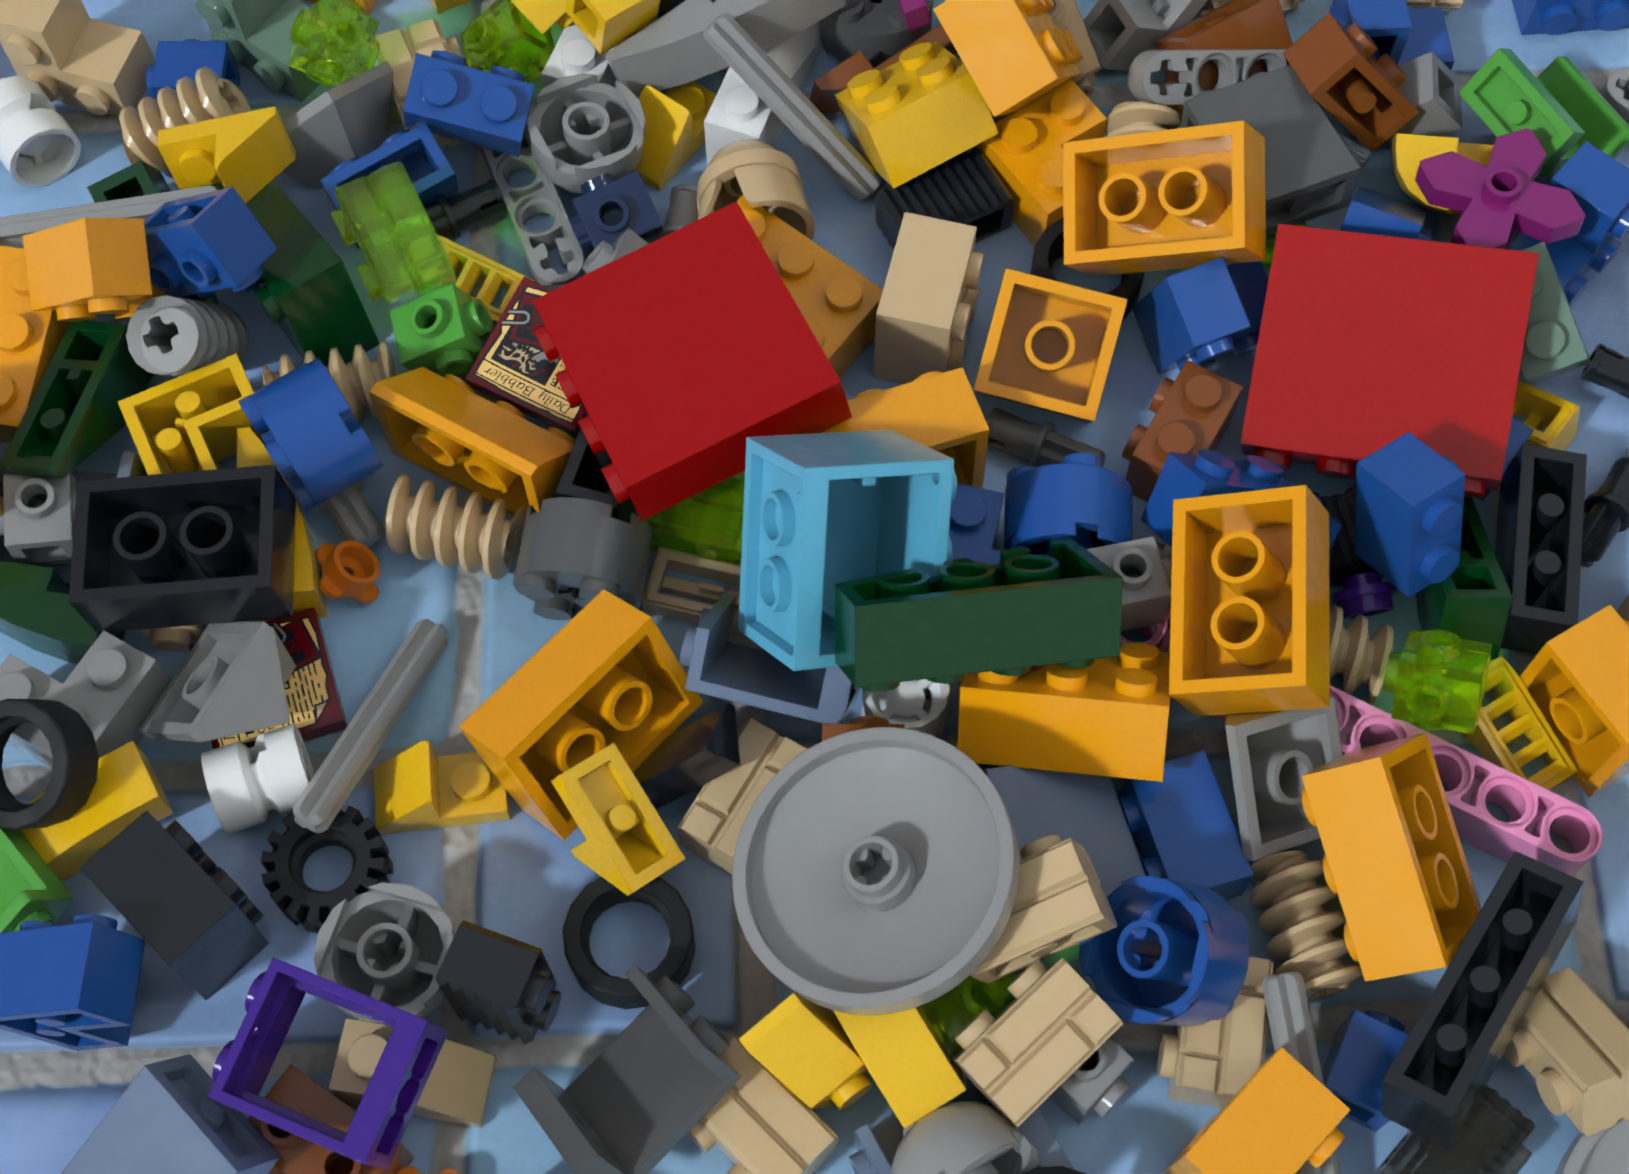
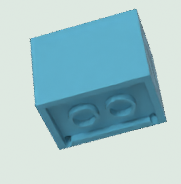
(829, 515)

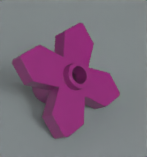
(1502, 196)

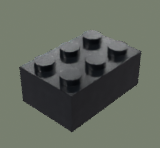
(183, 549)

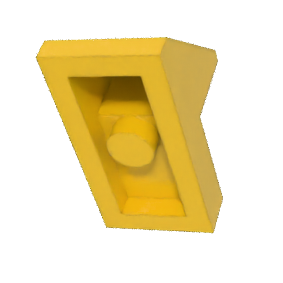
(672, 129)
(233, 149)
(436, 791)
(620, 825)

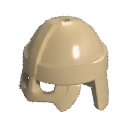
(762, 176)

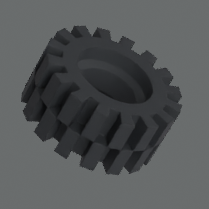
(293, 848)

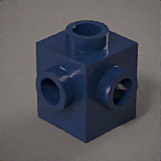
(610, 194)

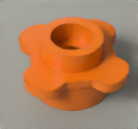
(348, 571)

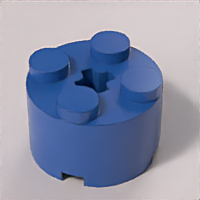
(311, 433)
(1067, 501)
(1172, 956)

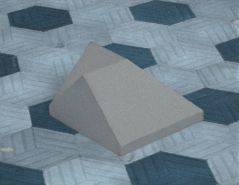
(341, 124)
(225, 686)

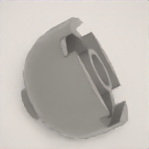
(585, 130)
(387, 947)
(964, 1140)

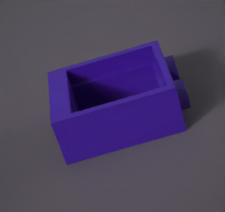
(392, 1088)

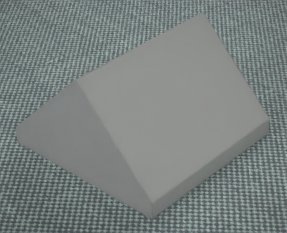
(1267, 765)

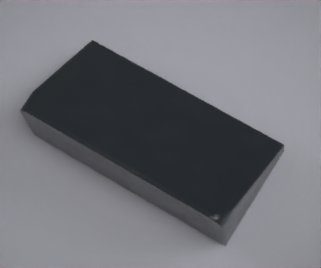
(691, 757)

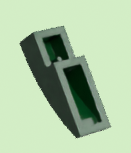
(39, 612)

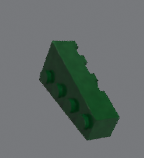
(306, 283)
(979, 618)

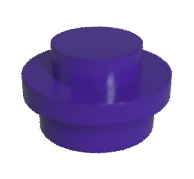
(1364, 595)

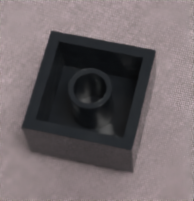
(179, 902)

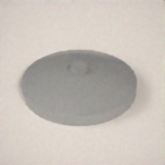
(876, 871)

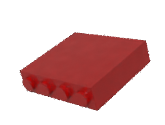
(1385, 342)
(687, 359)

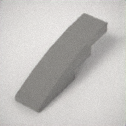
(674, 45)

